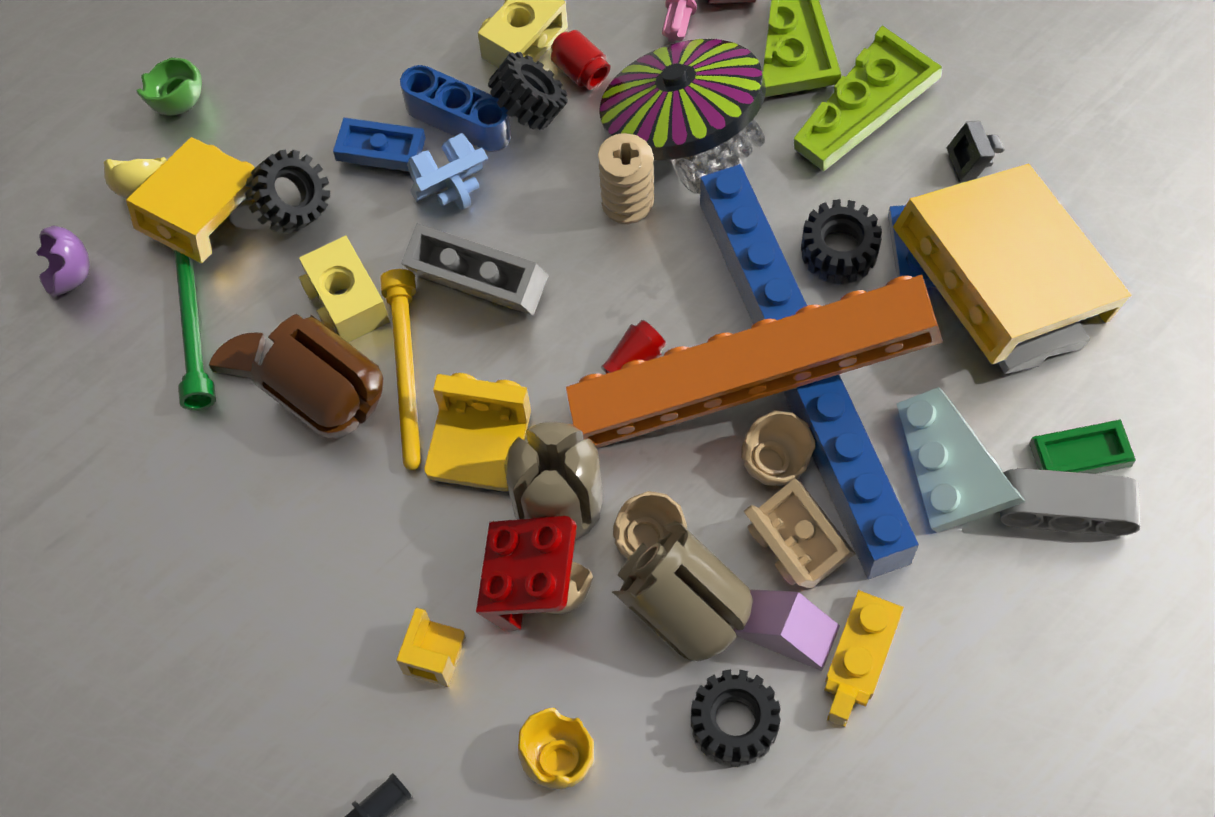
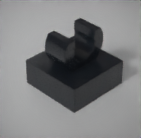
(973, 150)

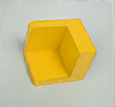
(430, 649)

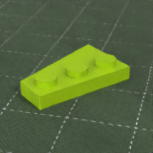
(798, 48)

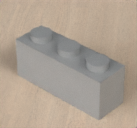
(475, 269)

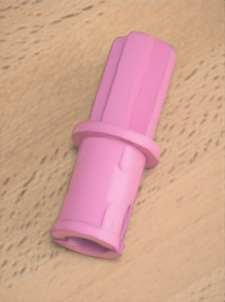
(678, 18)

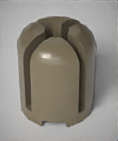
(555, 475)
(685, 594)

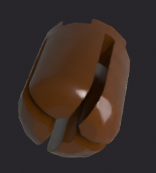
(319, 377)

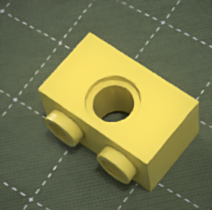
(522, 28)
(339, 268)

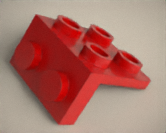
(525, 569)

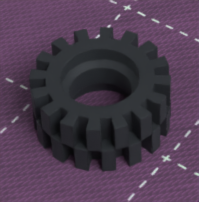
(527, 91)
(270, 204)
(843, 220)
(735, 688)

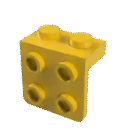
(475, 430)

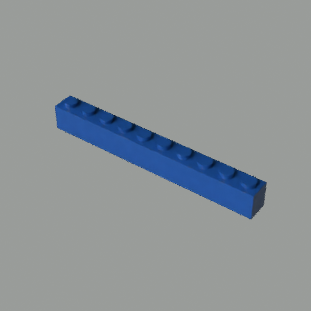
(842, 446)

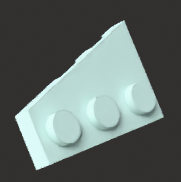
(951, 464)

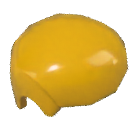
(555, 749)

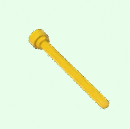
(398, 288)

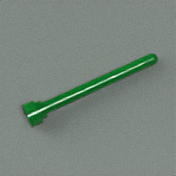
(196, 388)

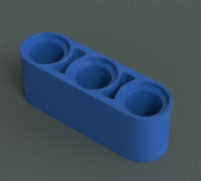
(455, 107)

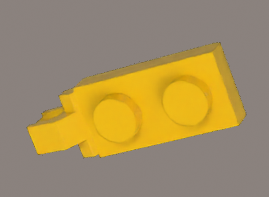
(861, 654)

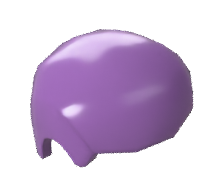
(66, 259)

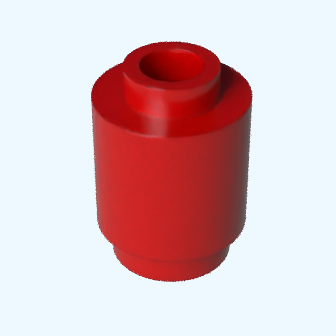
(580, 59)

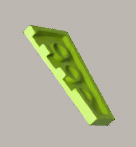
(874, 90)

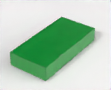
(1084, 449)

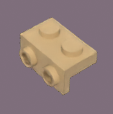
(798, 535)

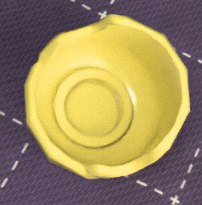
(128, 176)

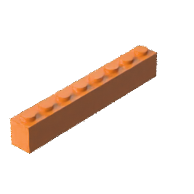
(755, 362)

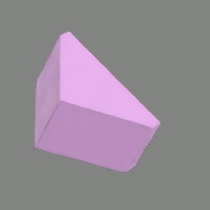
(790, 627)

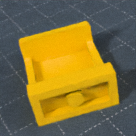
(189, 198)

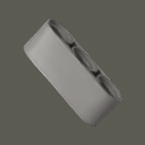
(1074, 502)

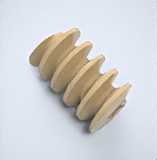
(626, 178)

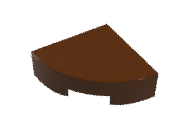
(238, 354)

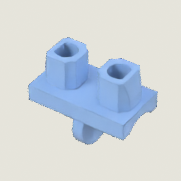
(463, 163)

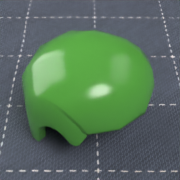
(171, 86)

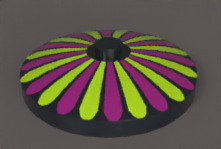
(685, 97)

